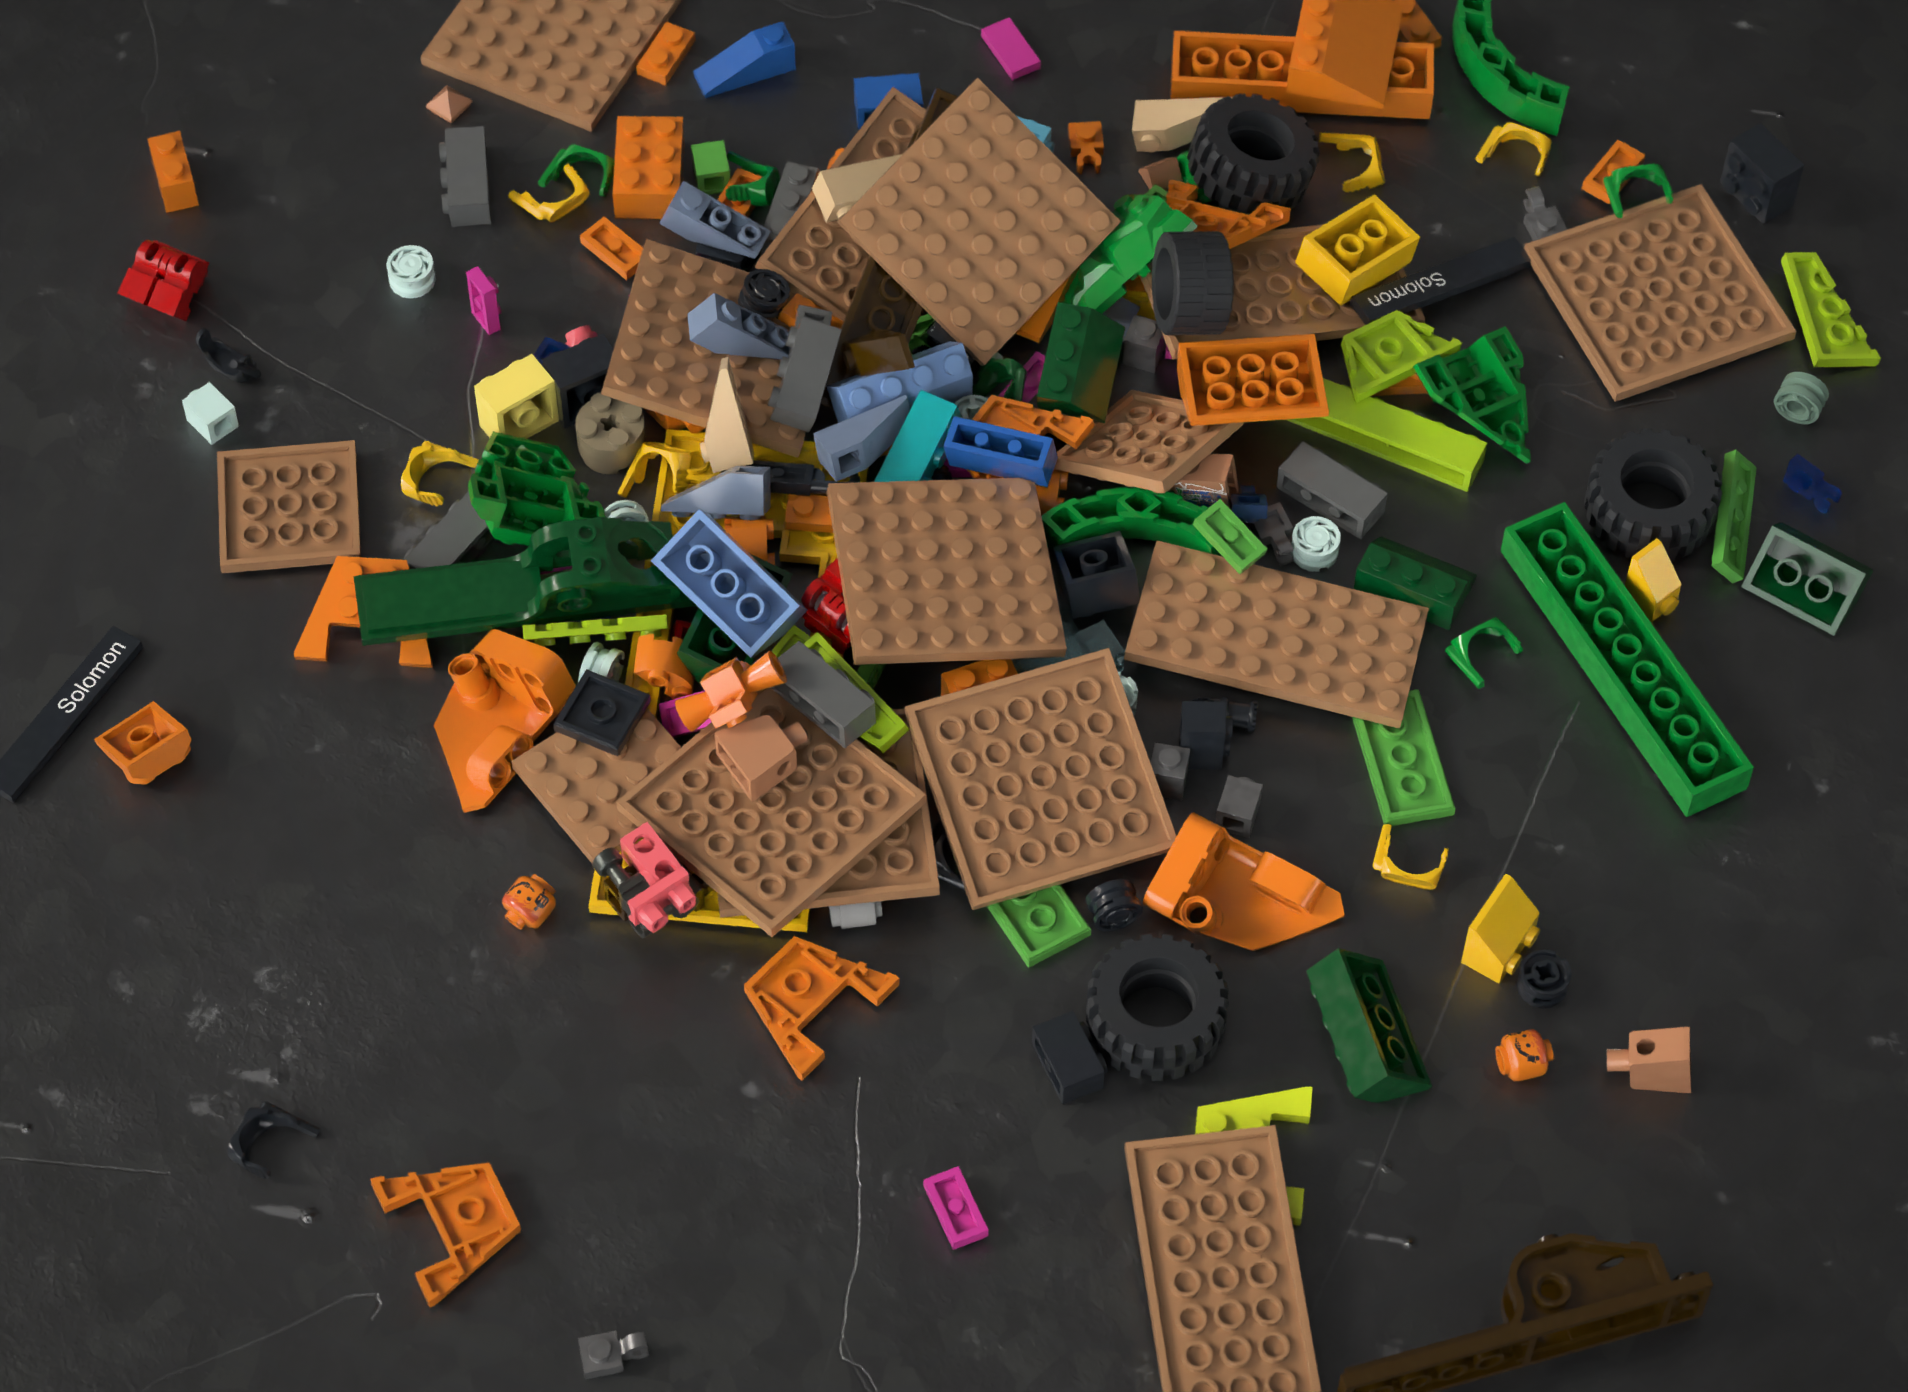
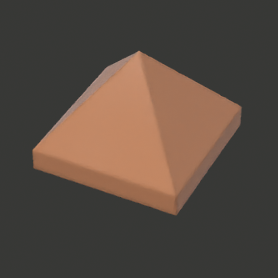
(449, 104)

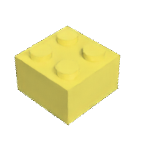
(517, 399)

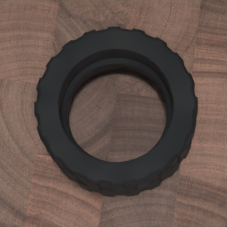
(1192, 283)

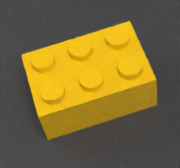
(1357, 249)

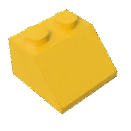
(1501, 931)

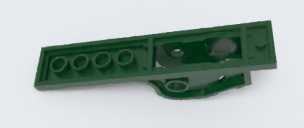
(510, 589)

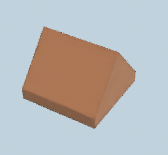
(1161, 173)

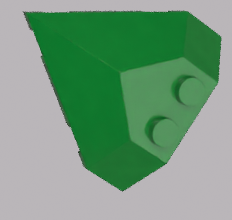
(1483, 388)

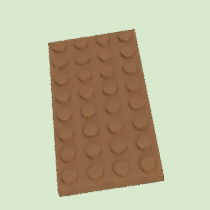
(820, 255)
(1277, 295)
(1277, 634)
(1221, 1263)

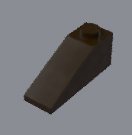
(878, 353)

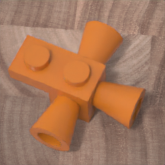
(730, 692)

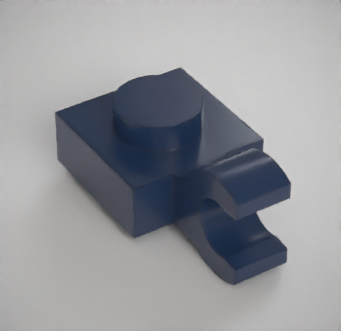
(1248, 505)

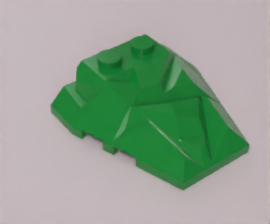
(1125, 250)
(525, 488)

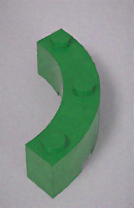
(1495, 75)
(1133, 512)

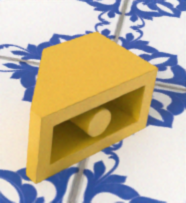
(1653, 581)

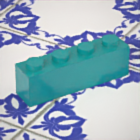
(920, 441)

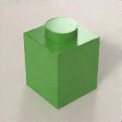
(710, 166)

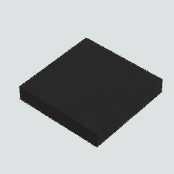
(602, 712)

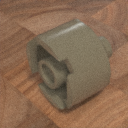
(609, 433)

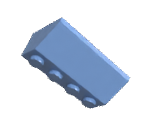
(938, 370)
(728, 584)

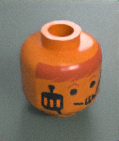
(529, 902)
(1524, 1055)

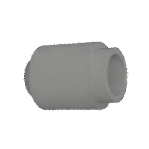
(855, 914)

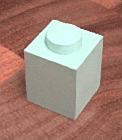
(210, 413)

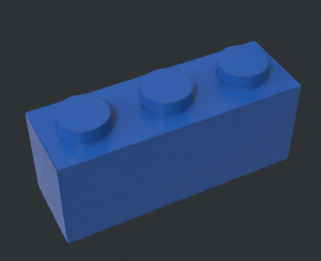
(1000, 451)

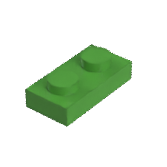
(1229, 536)

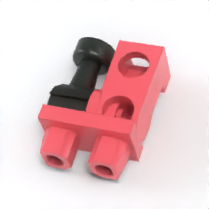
(655, 885)

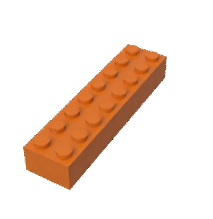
(1259, 65)

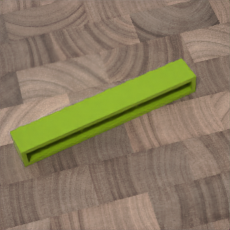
(1399, 437)

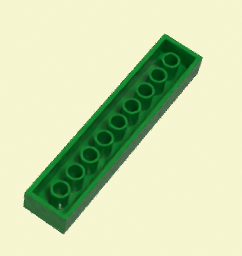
(1626, 659)

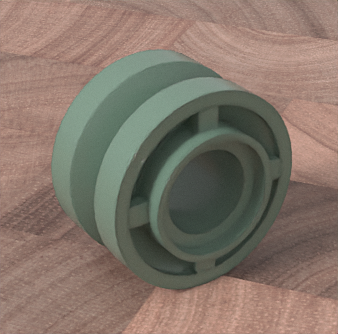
(1801, 397)

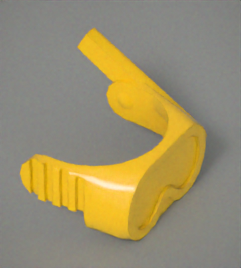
(1513, 131)
(1374, 174)
(554, 211)
(677, 457)
(423, 458)
(1394, 874)

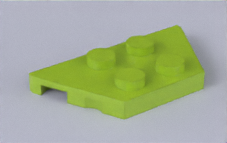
(1388, 350)

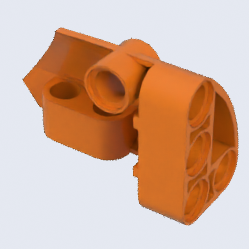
(496, 711)
(1247, 893)

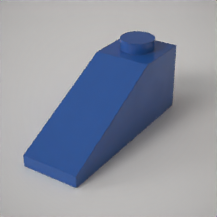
(749, 60)

